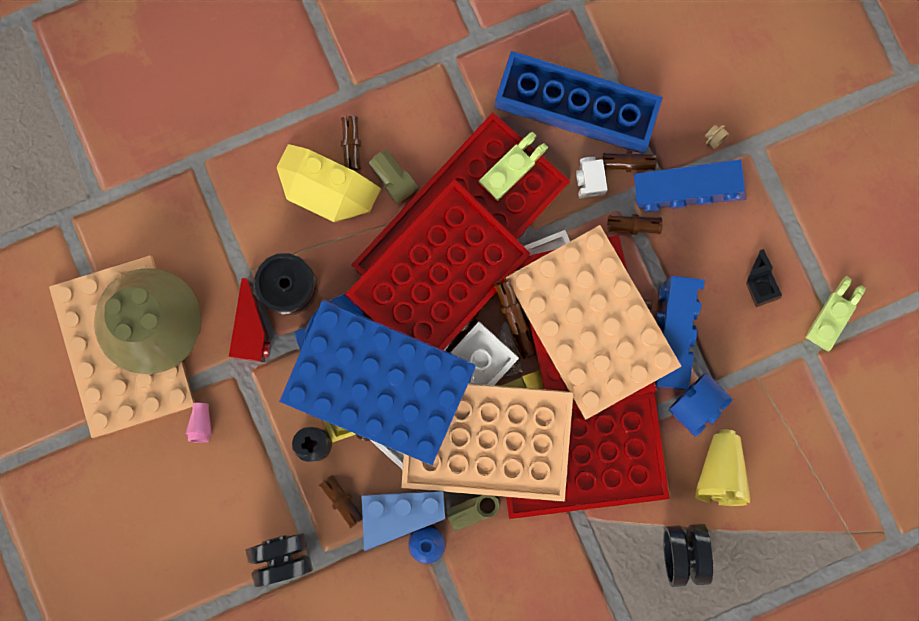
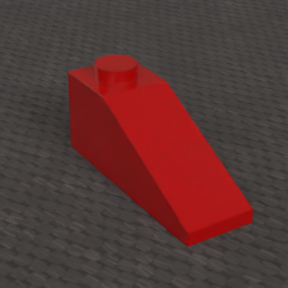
(249, 330)

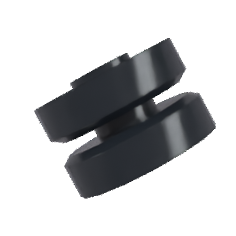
(270, 280)
(688, 555)
(278, 556)

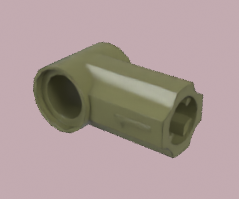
(397, 182)
(470, 512)

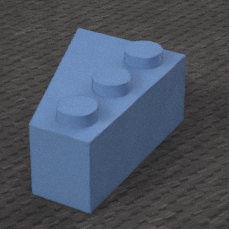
(398, 514)

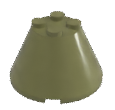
(147, 321)

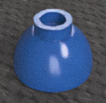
(427, 545)

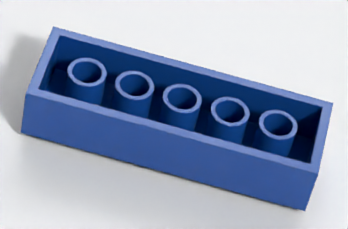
(578, 102)

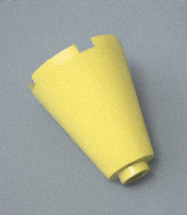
(724, 472)

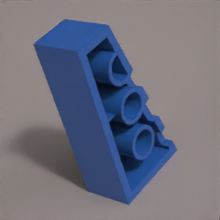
(690, 186)
(675, 321)

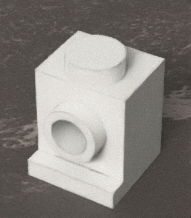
(591, 178)

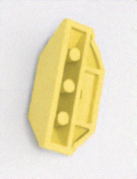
(324, 185)

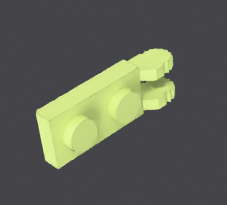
(511, 167)
(834, 316)

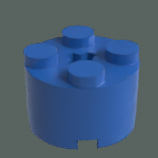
(700, 404)

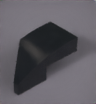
(762, 282)

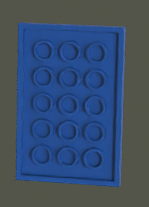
(377, 382)

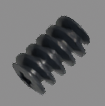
(305, 437)

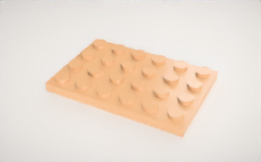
(593, 322)
(108, 393)
(501, 445)

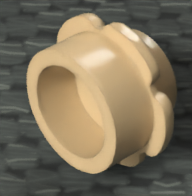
(716, 136)

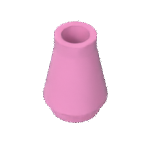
(199, 424)

